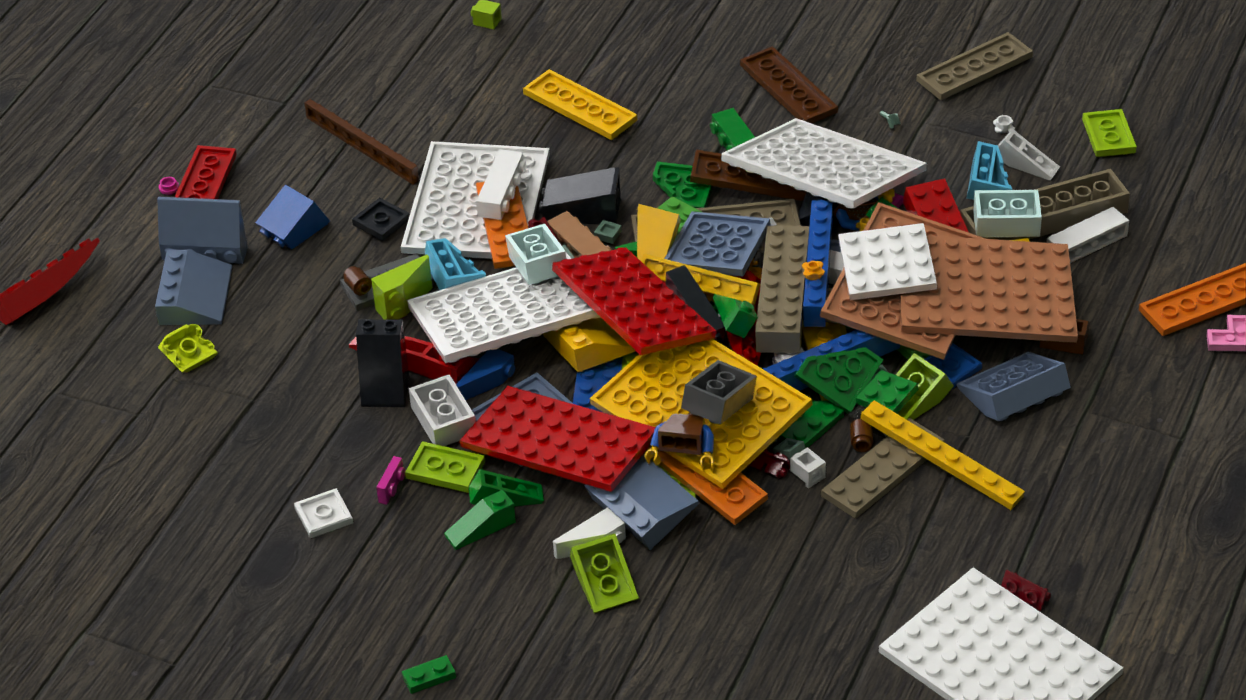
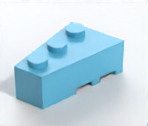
(987, 170)
(448, 264)

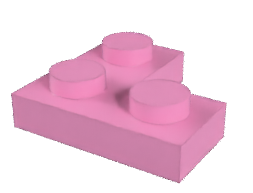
(1229, 340)

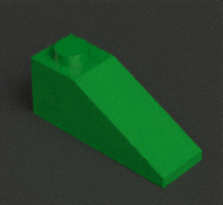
(736, 315)
(518, 490)
(482, 520)

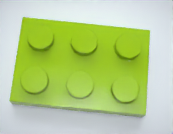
(1109, 133)
(444, 466)

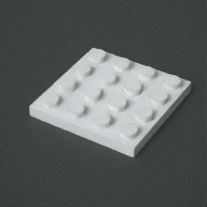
(887, 261)

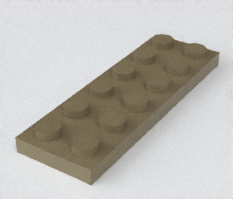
(974, 66)
(873, 475)

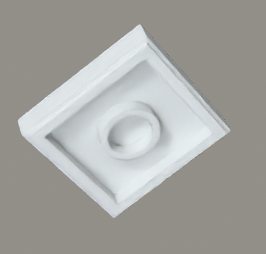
(323, 513)

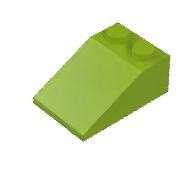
(400, 284)
(932, 386)
(603, 573)

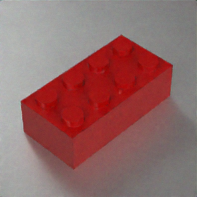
(934, 202)

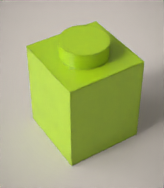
(486, 14)

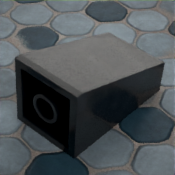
(587, 196)
(382, 363)

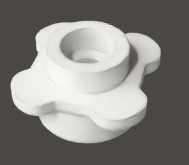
(1003, 124)

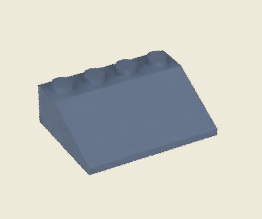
(202, 226)
(192, 289)
(1015, 385)
(646, 502)

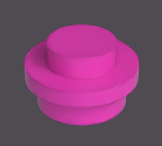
(168, 185)

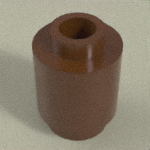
(357, 280)
(861, 435)

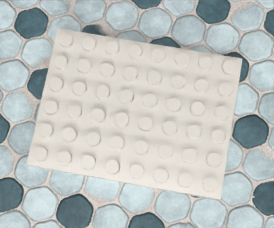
(824, 162)
(448, 195)
(496, 313)
(995, 646)

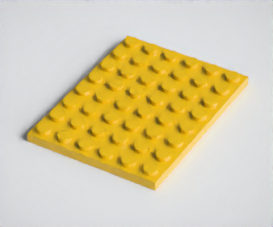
(653, 390)

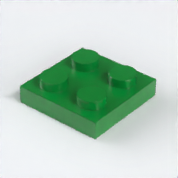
(888, 391)

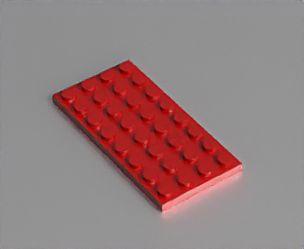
(633, 301)
(559, 438)

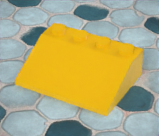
(588, 343)

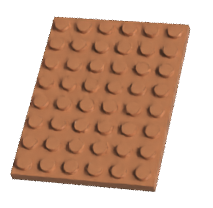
(995, 291)
(882, 314)

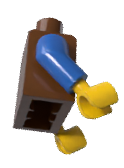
(855, 218)
(682, 435)

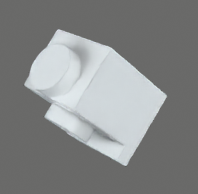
(808, 467)

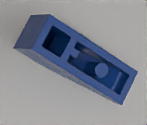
(487, 373)

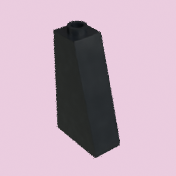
(687, 289)

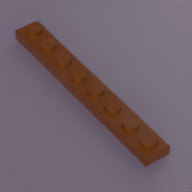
(361, 141)

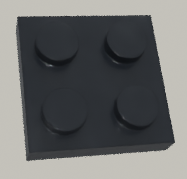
(381, 219)

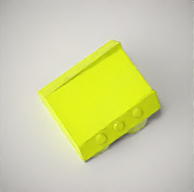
(187, 347)

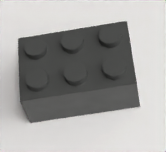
(718, 392)

